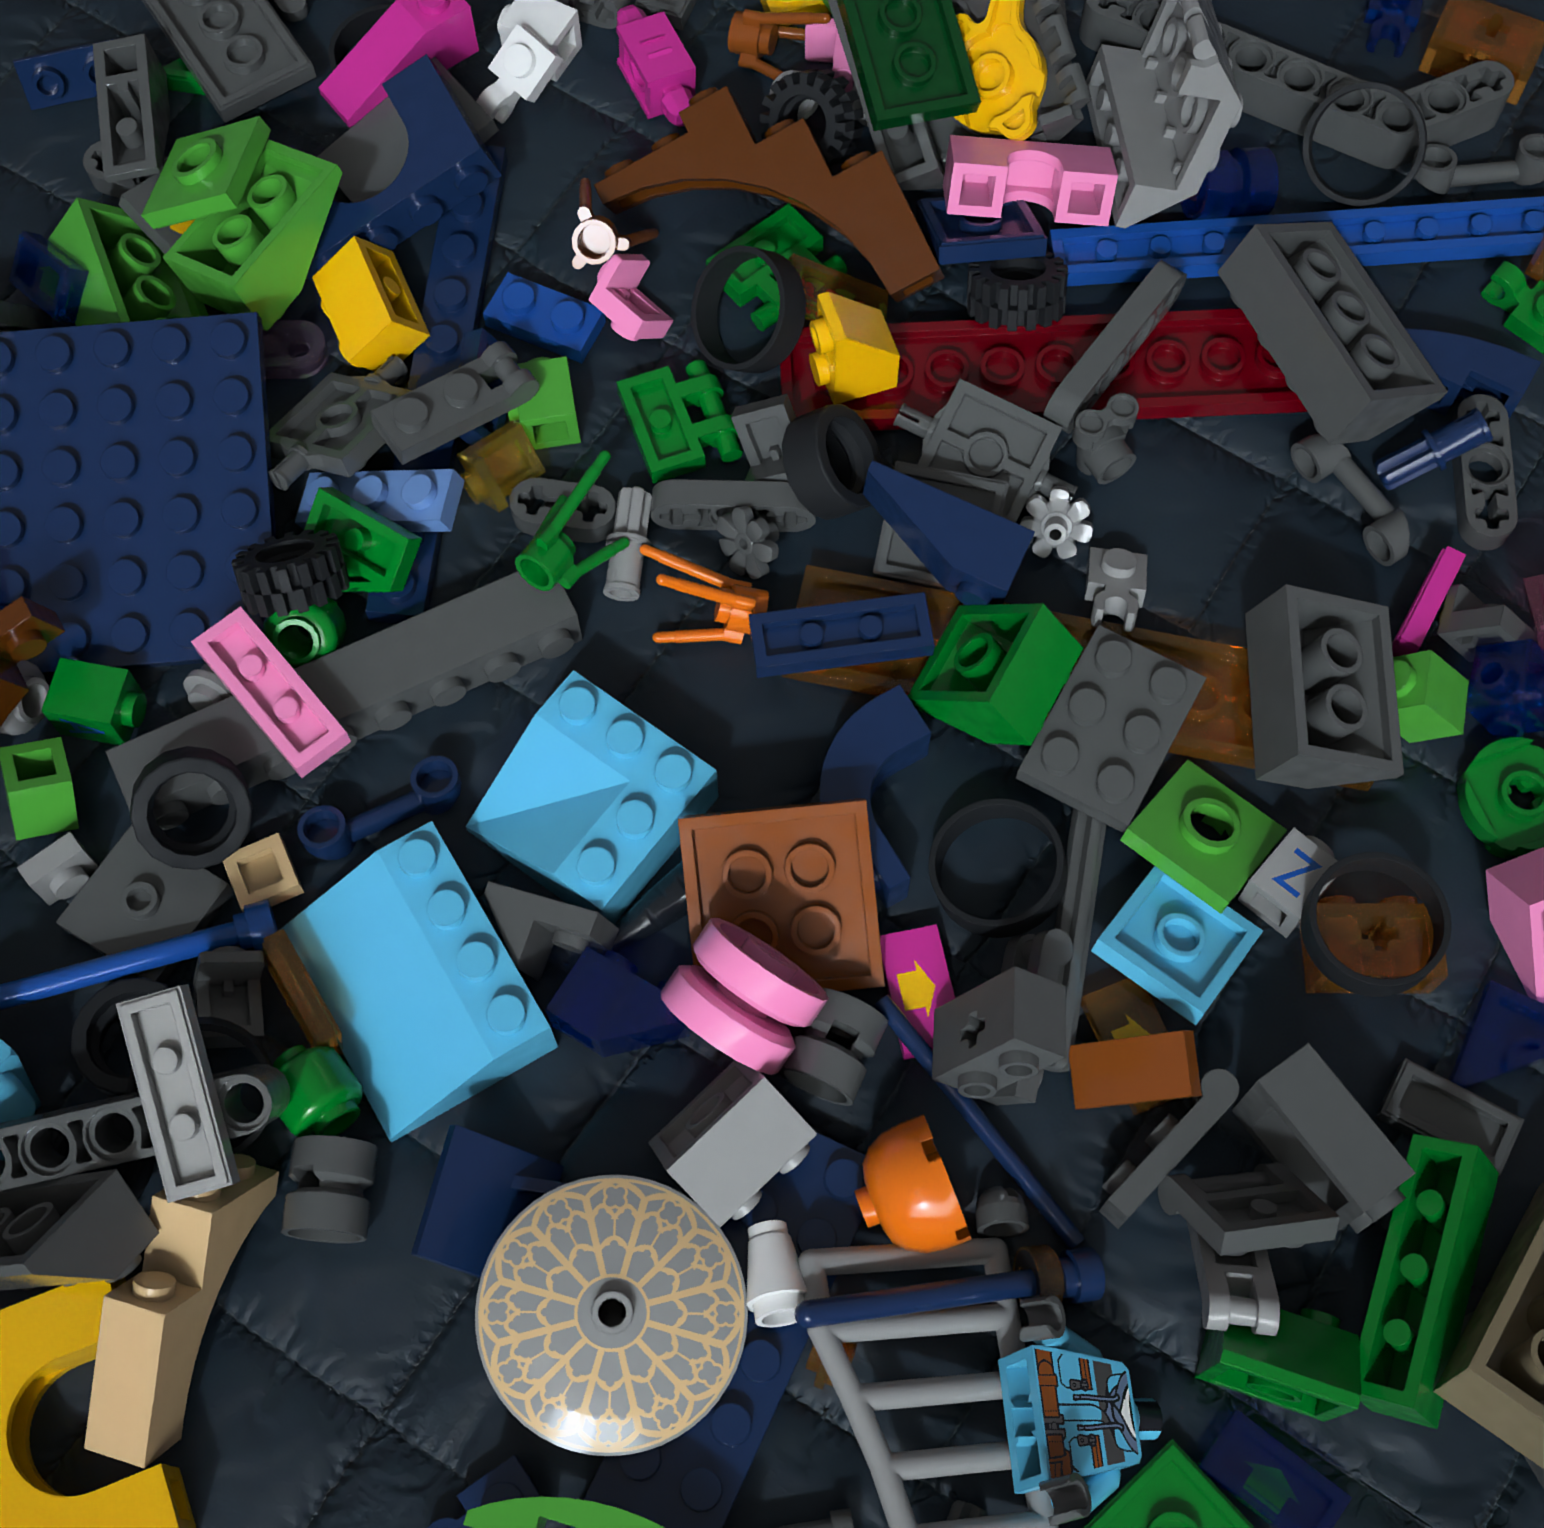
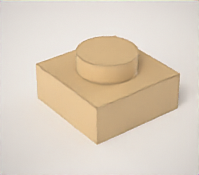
(263, 872)

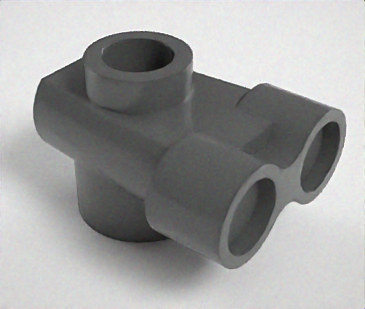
(1101, 439)

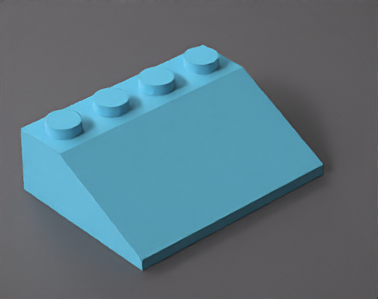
(418, 983)

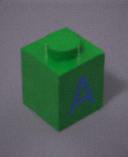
(94, 702)

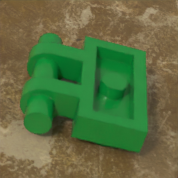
(782, 233)
(663, 426)

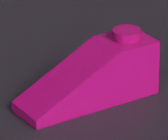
(392, 44)

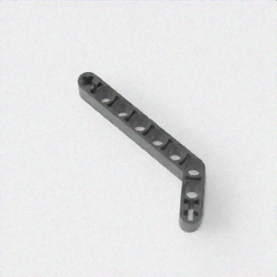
(1290, 87)

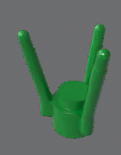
(550, 552)

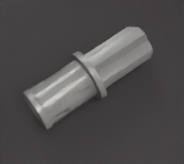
(630, 522)

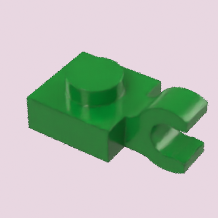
(1525, 305)

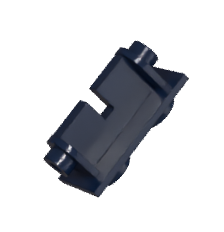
(58, 76)

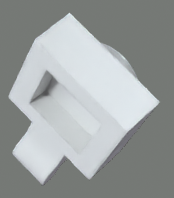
(523, 71)

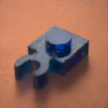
(1392, 21)

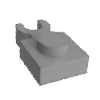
(1116, 584)

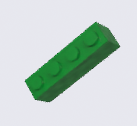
(1425, 1278)

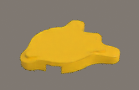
(1006, 70)

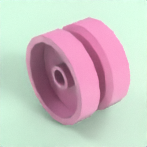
(743, 996)

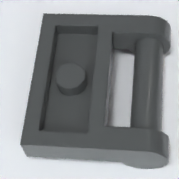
(1250, 1209)

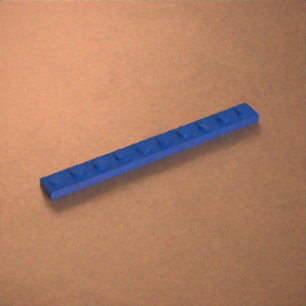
(1373, 235)

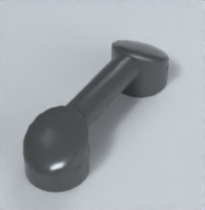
(1441, 172)
(1386, 537)

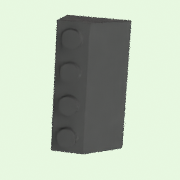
(1329, 330)

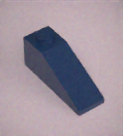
(955, 540)

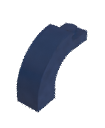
(864, 753)

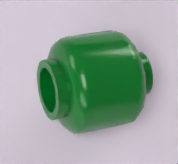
(307, 634)
(321, 1091)

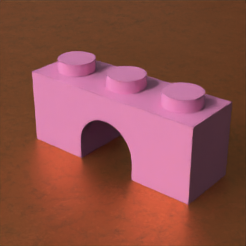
(1065, 178)

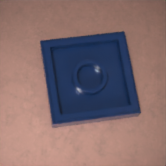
(977, 238)

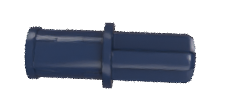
(1433, 450)

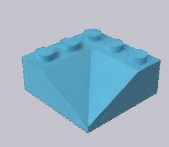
(592, 799)

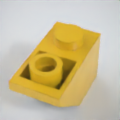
(852, 349)

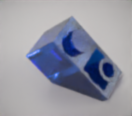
(612, 1007)

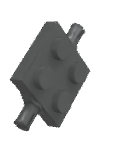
(334, 424)
(989, 440)

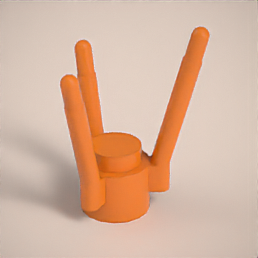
(733, 600)

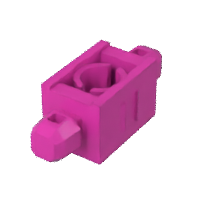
(655, 63)

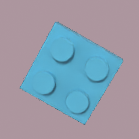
(1176, 944)

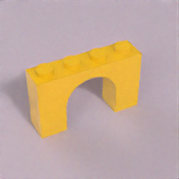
(38, 1346)

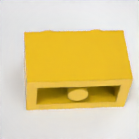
(369, 304)

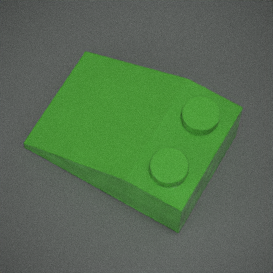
(264, 248)

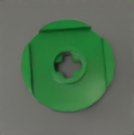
(1486, 802)

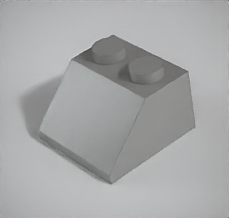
(732, 1142)

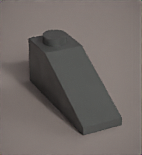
(131, 107)

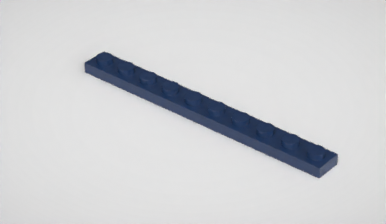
(449, 310)

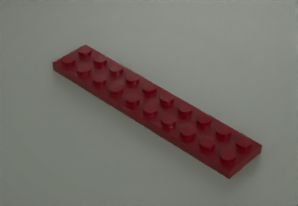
(1185, 368)

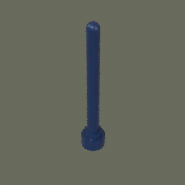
(1082, 1283)

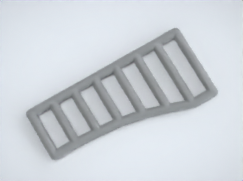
(862, 1399)

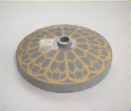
(597, 1383)

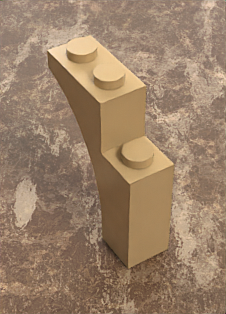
(160, 1315)

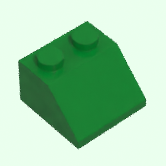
(997, 671)
(1303, 1368)

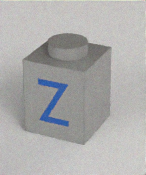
(1285, 879)

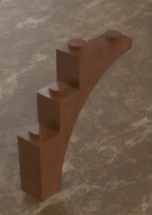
(789, 166)

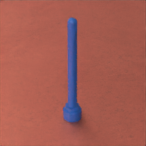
(246, 930)

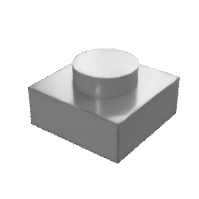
(59, 869)

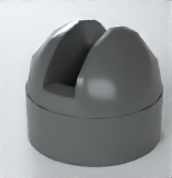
(1001, 1213)

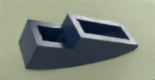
(1474, 367)

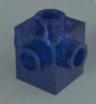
(1508, 688)

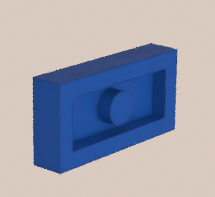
(544, 317)

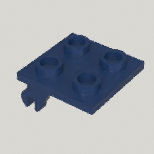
(476, 1196)

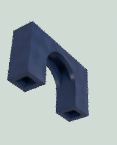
(440, 171)

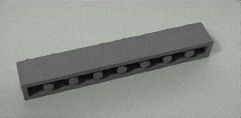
(368, 686)

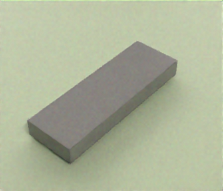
(178, 1093)

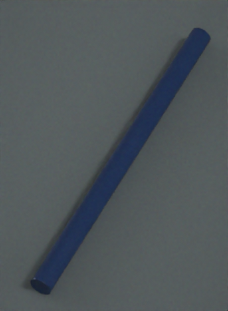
(983, 1128)

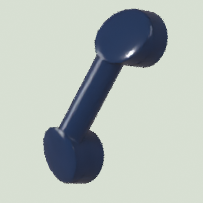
(332, 837)

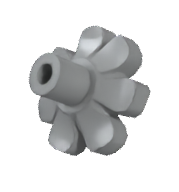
(1058, 523)

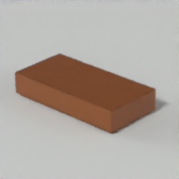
(1135, 1070)

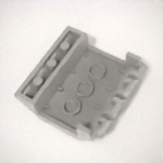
(1164, 108)

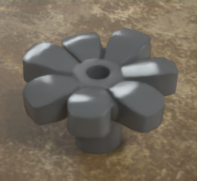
(748, 541)

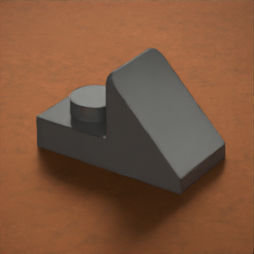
(536, 923)

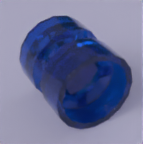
(1239, 186)

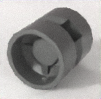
(826, 1067)
(329, 1189)

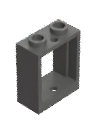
(1325, 1139)

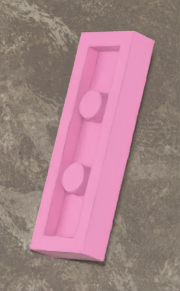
(271, 692)

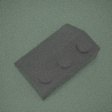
(1322, 690)
(71, 1231)

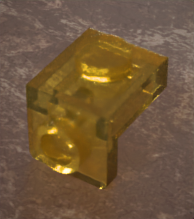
(498, 465)

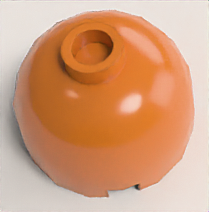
(911, 1190)

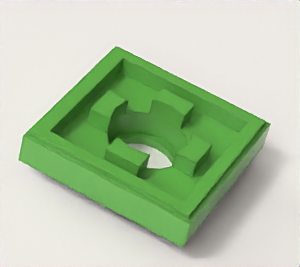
(206, 173)
(1204, 867)

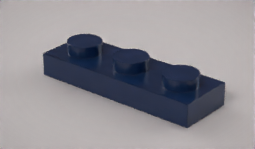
(841, 634)

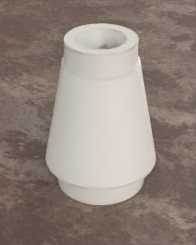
(773, 1275)

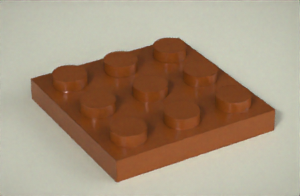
(793, 881)

